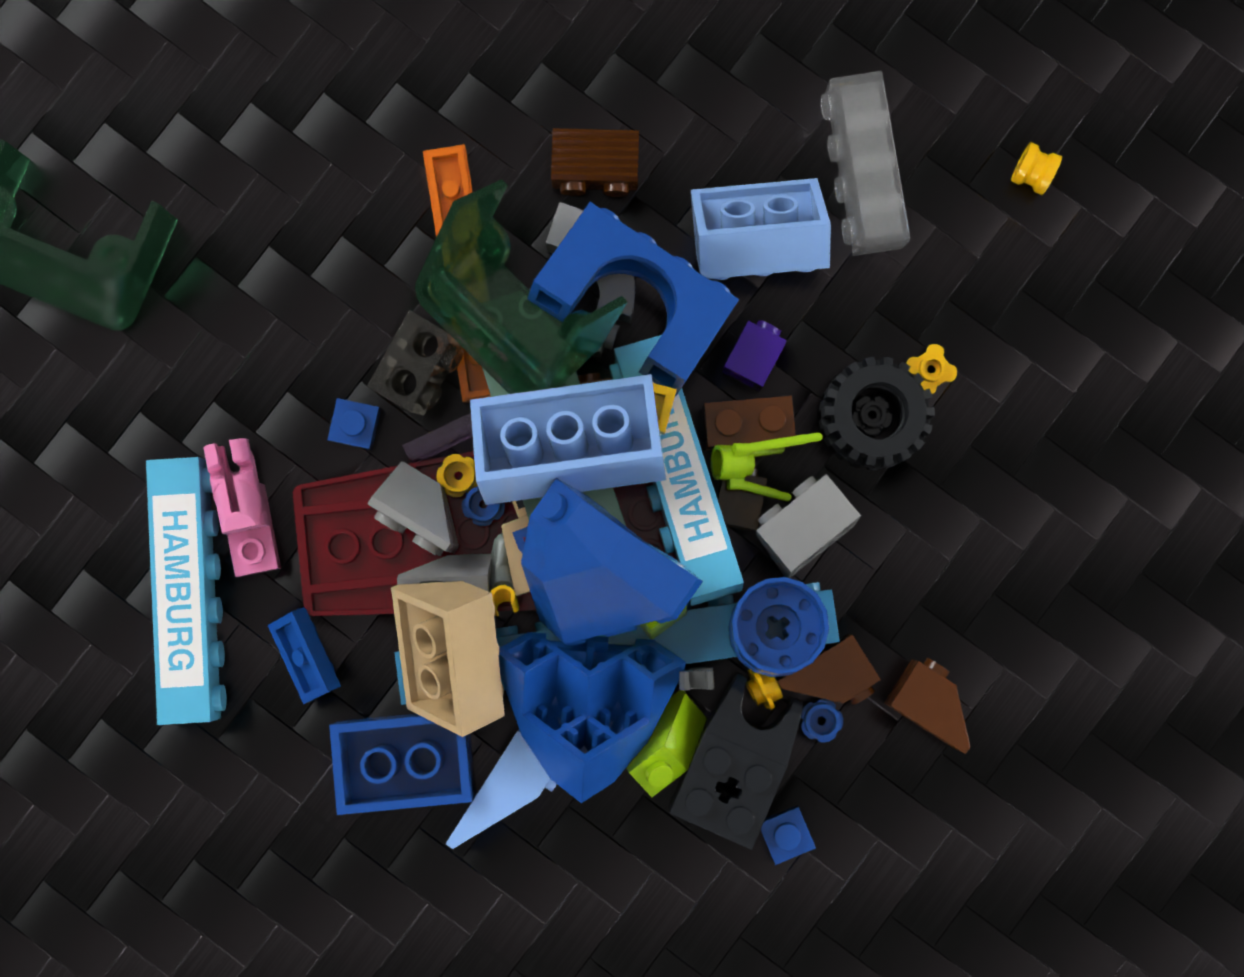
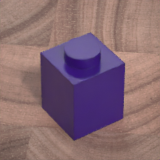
(755, 354)

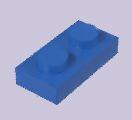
(304, 655)

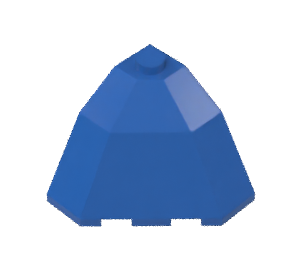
(596, 573)
(587, 704)

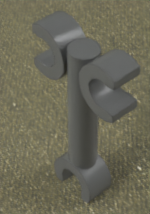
(696, 678)

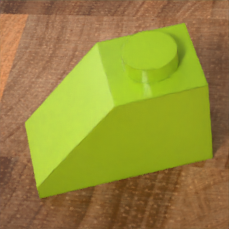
(670, 745)

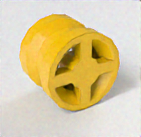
(1036, 168)

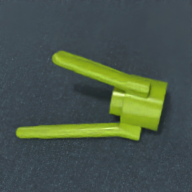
(738, 461)

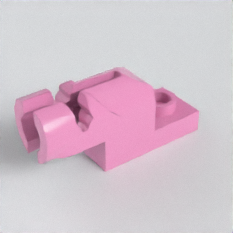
(242, 508)

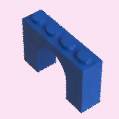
(604, 247)

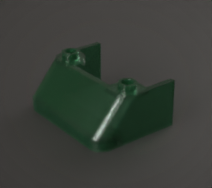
(100, 289)
(488, 306)

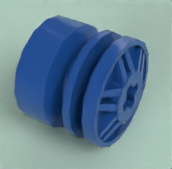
(804, 630)

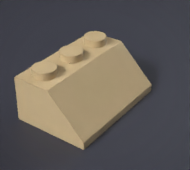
(449, 654)

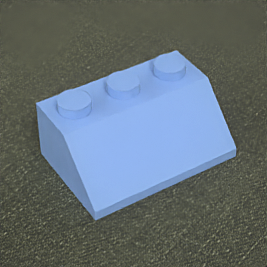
(761, 229)

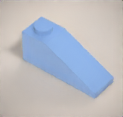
(510, 786)

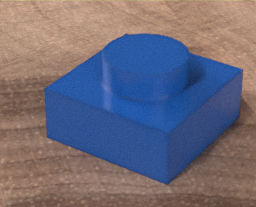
(354, 424)
(786, 835)

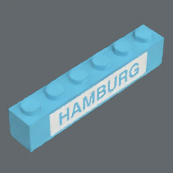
(687, 496)
(184, 592)

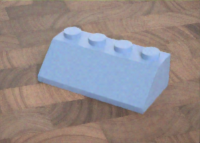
(575, 433)

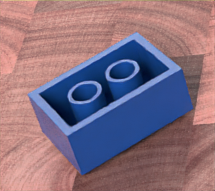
(399, 764)

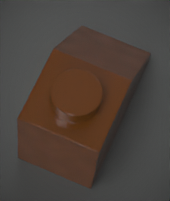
(836, 674)
(931, 702)

